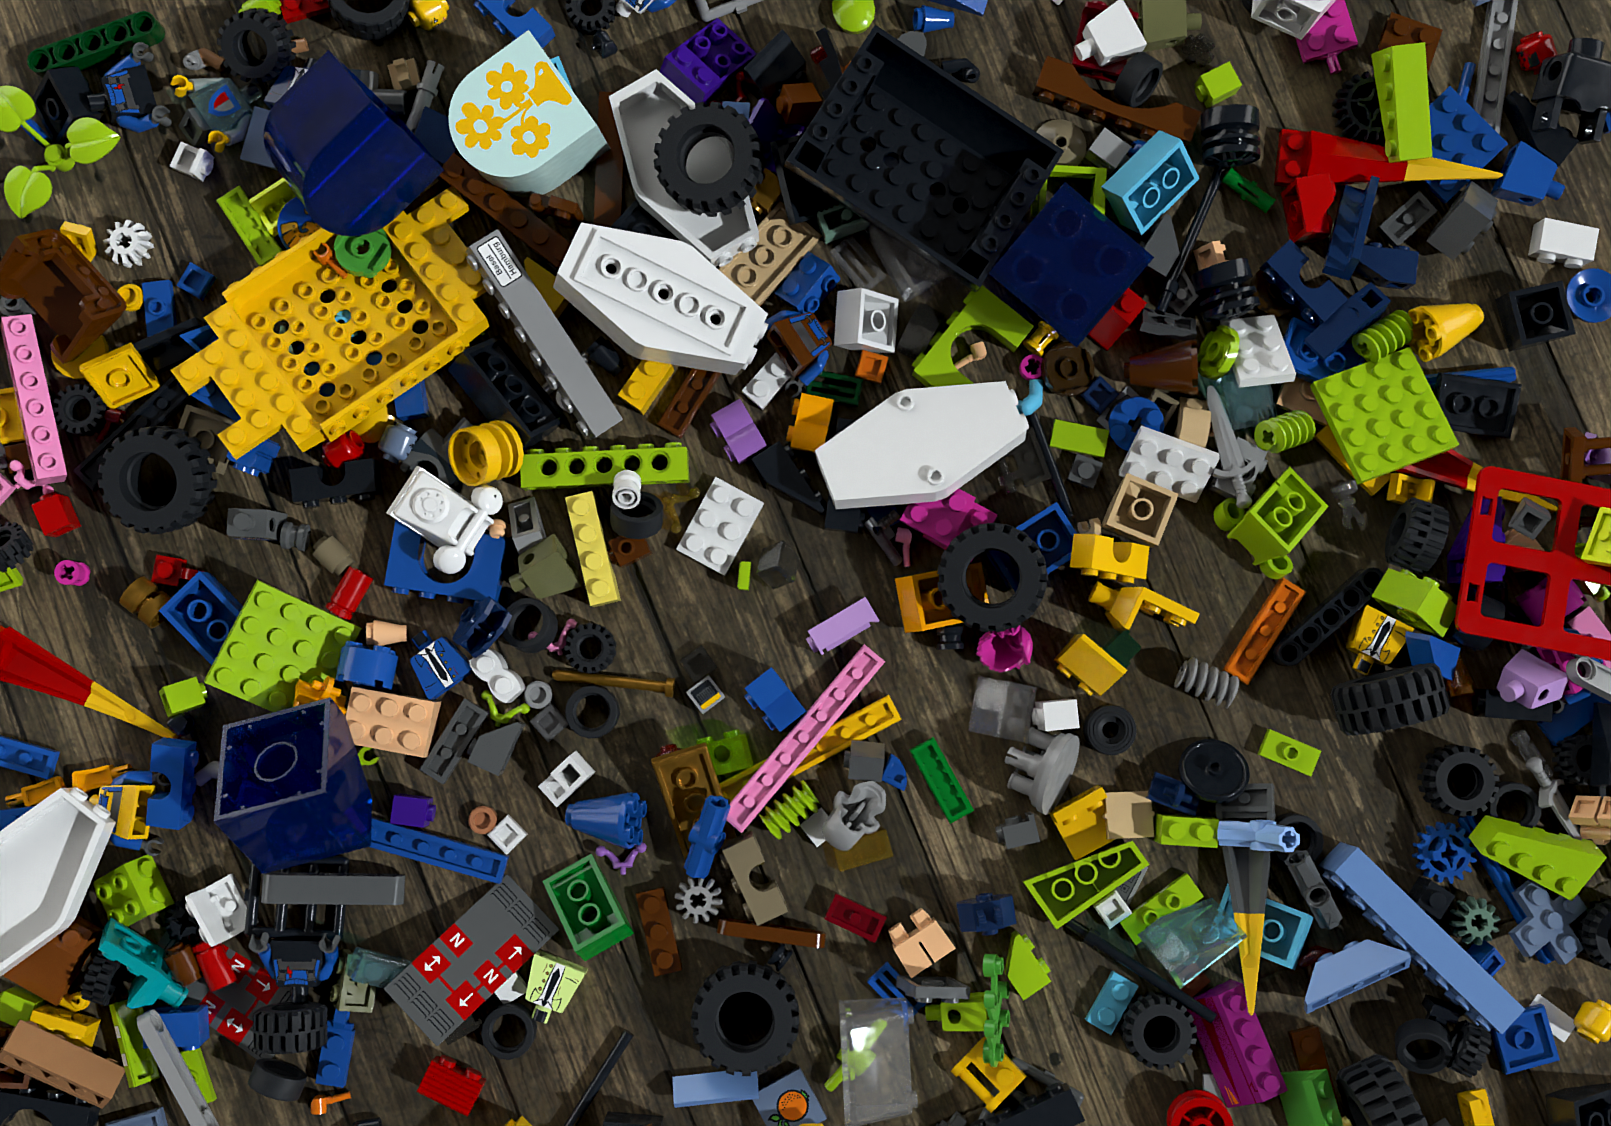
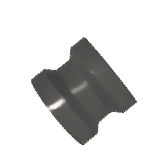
(295, 536)

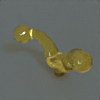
(676, 527)

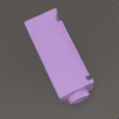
(841, 626)

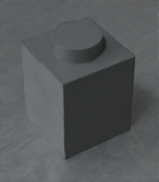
(865, 761)

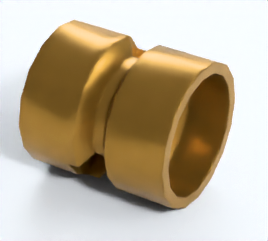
(144, 599)

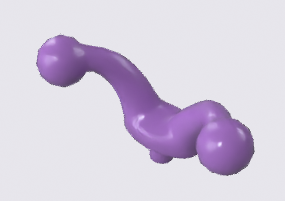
(617, 864)

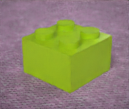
(1416, 601)

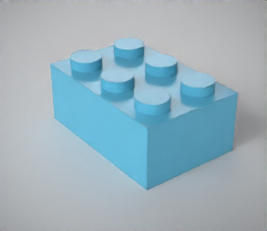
(1150, 182)

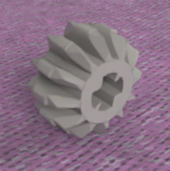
(700, 908)

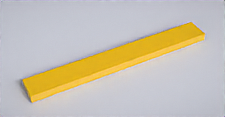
(838, 738)

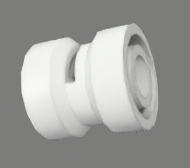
(626, 489)

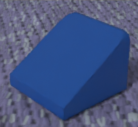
(1486, 957)

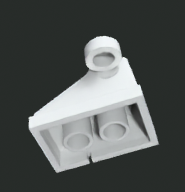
(445, 516)

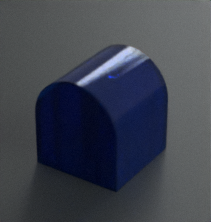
(345, 151)

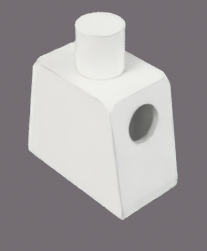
(1111, 36)

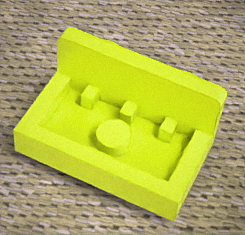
(270, 203)

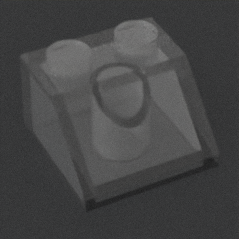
(1002, 709)

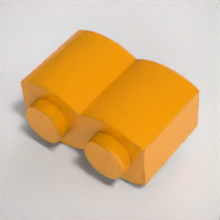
(811, 422)

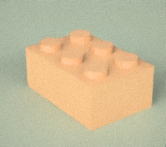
(392, 721)

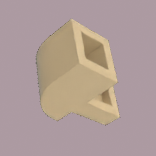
(1193, 421)

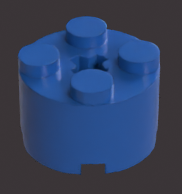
(367, 667)

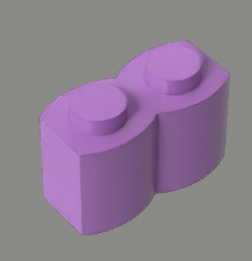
(738, 431)

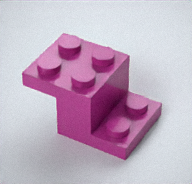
(947, 517)

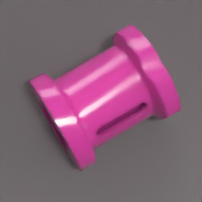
(64, 570)

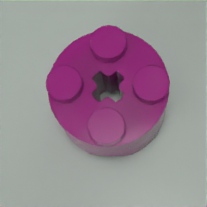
(1533, 600)

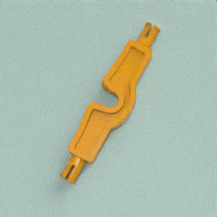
(83, 779)

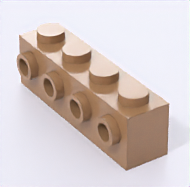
(61, 1063)

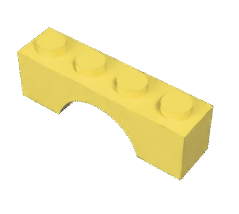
(592, 549)

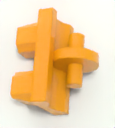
(308, 692)

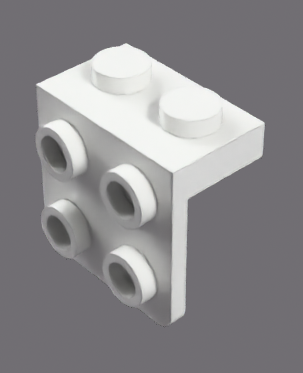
(218, 910)

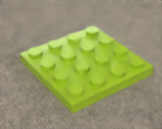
(1384, 415)
(276, 645)

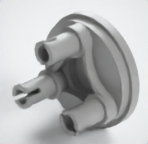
(1050, 771)

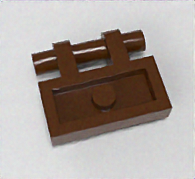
(564, 211)

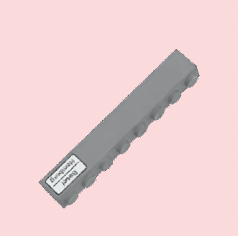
(543, 334)

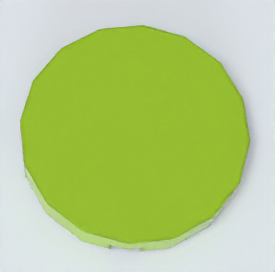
(1218, 352)

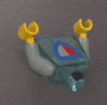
(221, 105)

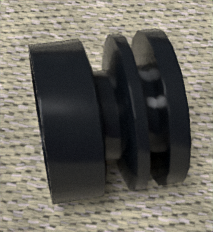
(1230, 135)
(1225, 289)

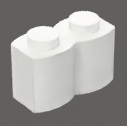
(502, 682)

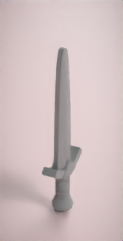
(1228, 449)
(1551, 797)

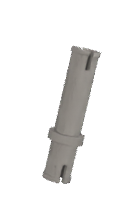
(425, 93)

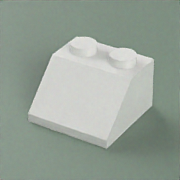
(866, 321)

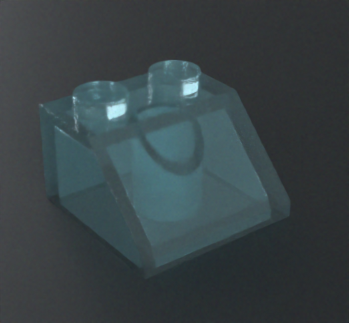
(1245, 404)

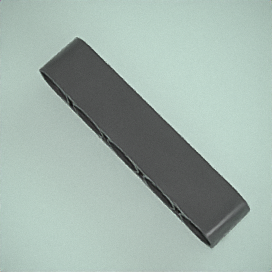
(333, 888)

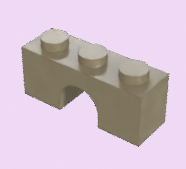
(762, 900)

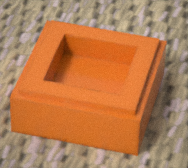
(871, 367)

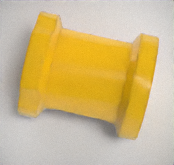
(1040, 338)

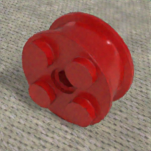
(1198, 1108)

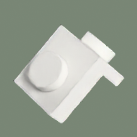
(192, 161)

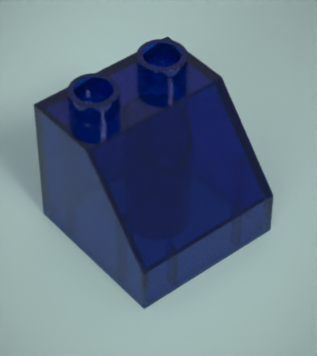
(292, 787)

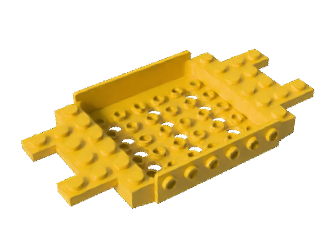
(270, 383)

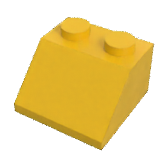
(1089, 665)

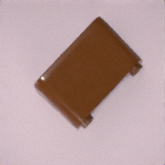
(61, 289)

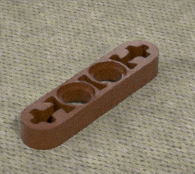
(771, 932)

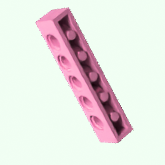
(33, 399)

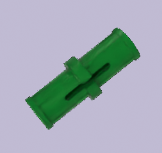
(1264, 201)

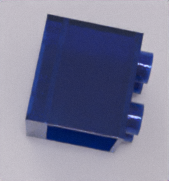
(1071, 264)

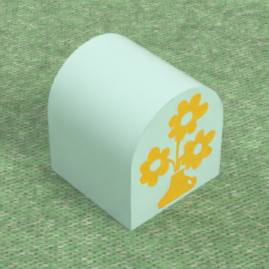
(522, 122)

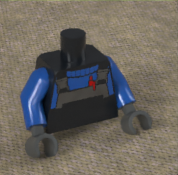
(129, 94)
(297, 962)

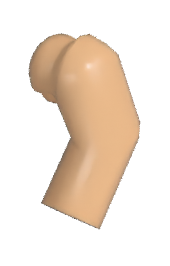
(499, 529)

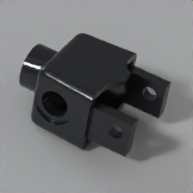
(1577, 85)

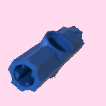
(707, 836)

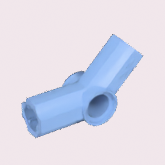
(1258, 835)

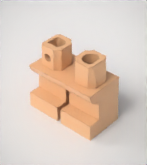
(1593, 816)
(908, 946)

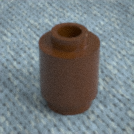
(183, 964)

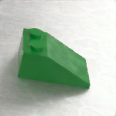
(587, 908)

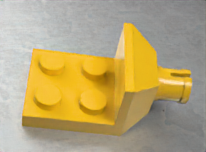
(1125, 602)

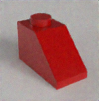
(1117, 319)

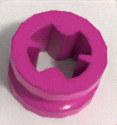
(1027, 376)

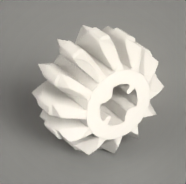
(118, 242)

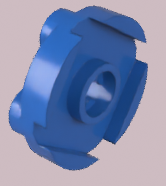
(1131, 409)

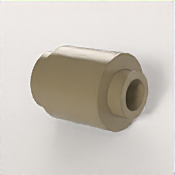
(332, 555)

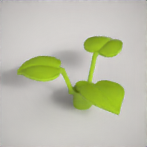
(31, 189)

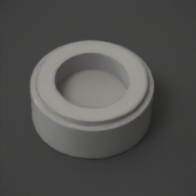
(538, 694)

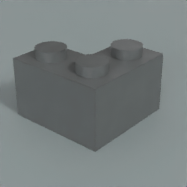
(1468, 216)

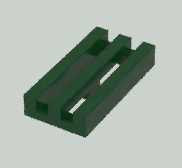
(841, 378)

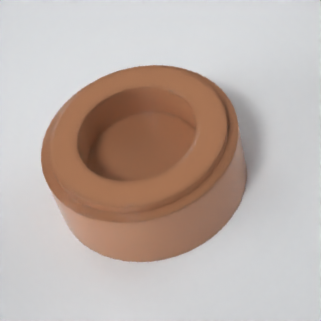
(483, 819)

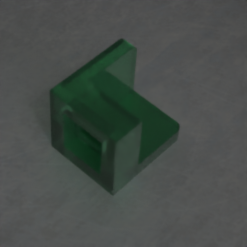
(1122, 647)

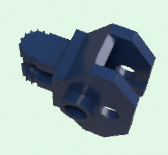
(481, 626)
(986, 913)

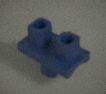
(1172, 794)

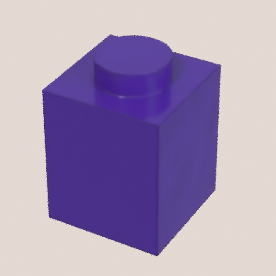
(412, 810)

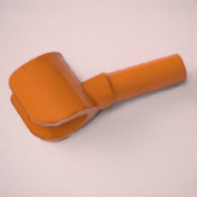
(328, 259)
(320, 1102)

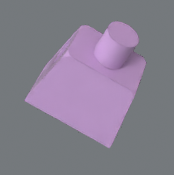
(1531, 681)

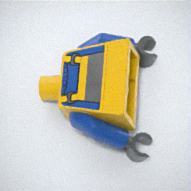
(127, 803)

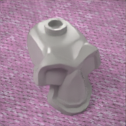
(854, 815)

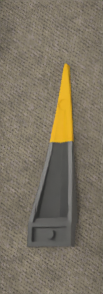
(1248, 879)

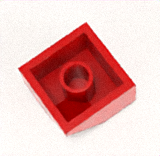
(1306, 208)

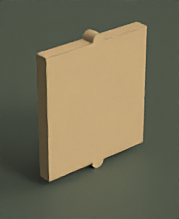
(1128, 815)

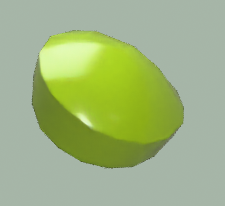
(853, 15)

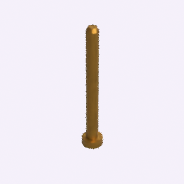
(616, 681)

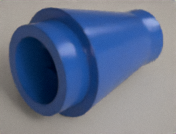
(932, 19)

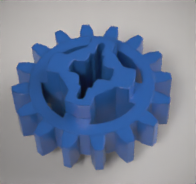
(1449, 862)

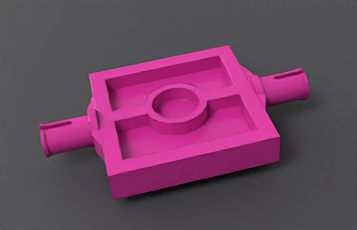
(1329, 37)

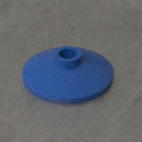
(1598, 285)

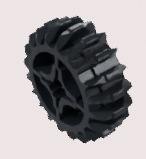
(1349, 108)

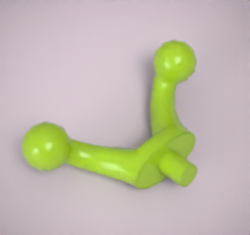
(502, 718)

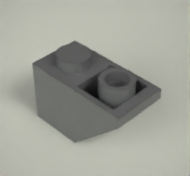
(1162, 246)

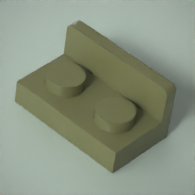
(348, 994)

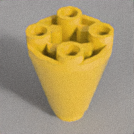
(1442, 327)

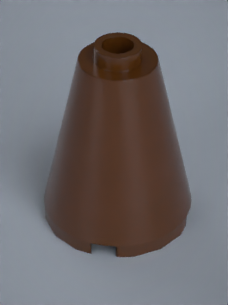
(1166, 368)

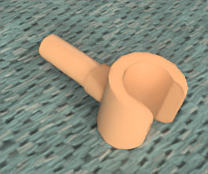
(978, 352)

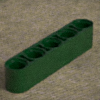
(109, 48)

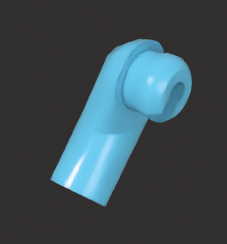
(1033, 400)

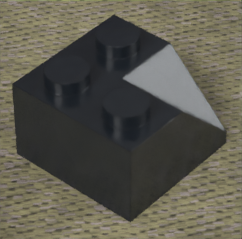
(1535, 315)

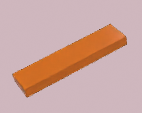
(1264, 630)

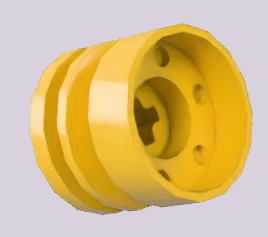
(485, 452)

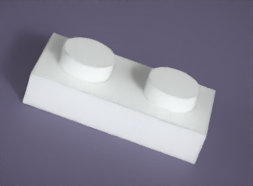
(767, 382)

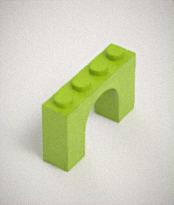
(983, 313)

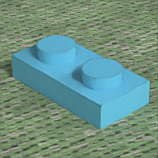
(1111, 1002)

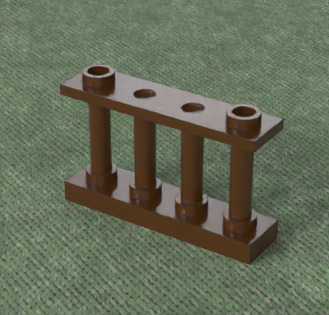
(1573, 465)

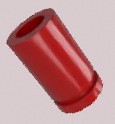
(349, 593)
(214, 965)

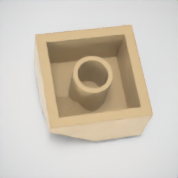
(1139, 510)

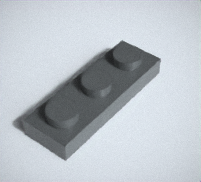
(454, 741)

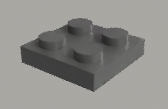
(928, 987)

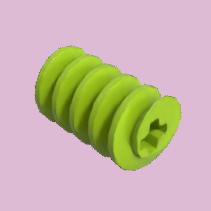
(1384, 336)
(1284, 431)
(790, 810)

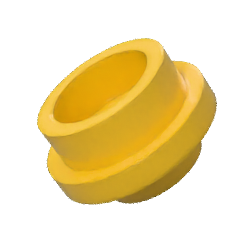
(132, 296)

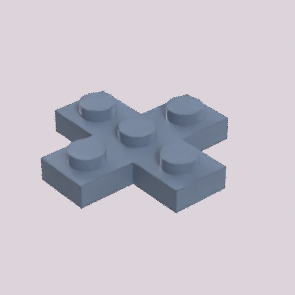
(1547, 922)

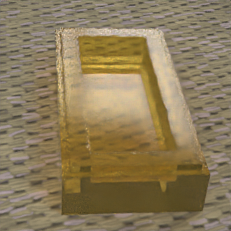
(867, 850)

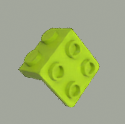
(133, 891)

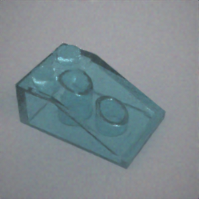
(1191, 939)

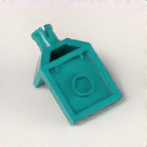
(145, 961)

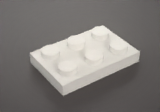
(1261, 352)
(1170, 463)
(720, 526)

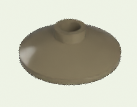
(1072, 136)

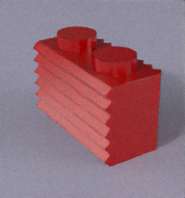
(452, 1085)

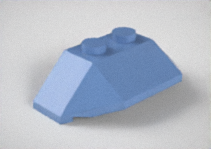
(1352, 970)

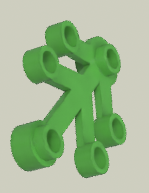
(998, 1018)

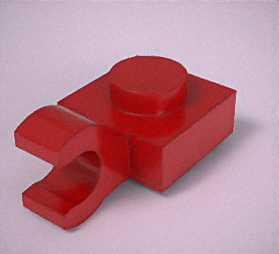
(171, 571)

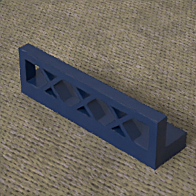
(1350, 230)

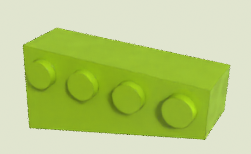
(1404, 101)
(1541, 856)
(1078, 885)

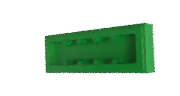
(941, 780)

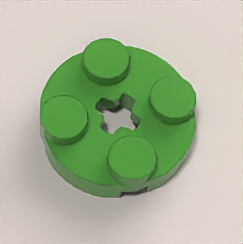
(363, 264)

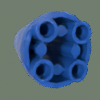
(610, 818)

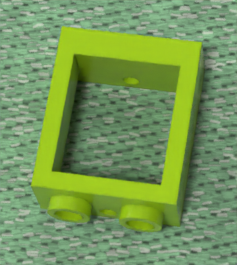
(1097, 177)

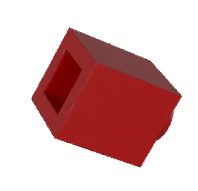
(55, 514)

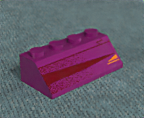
(1236, 1047)

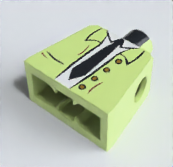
(552, 984)

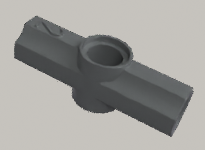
(1313, 889)

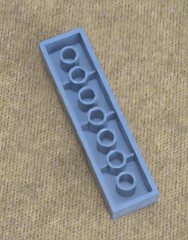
(1421, 937)

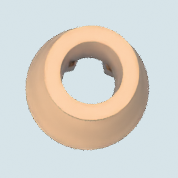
(385, 633)

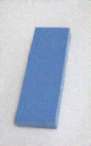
(714, 1088)

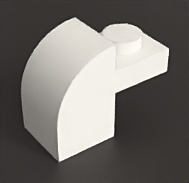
(566, 778)

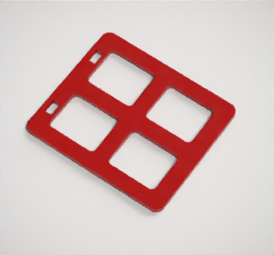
(1558, 565)

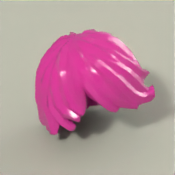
(1005, 649)

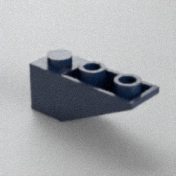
(1388, 266)
(1352, 317)

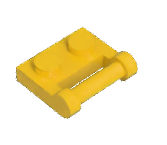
(1003, 1077)

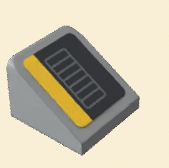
(705, 694)

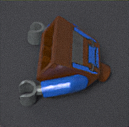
(800, 344)

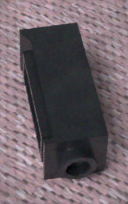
(1490, 704)

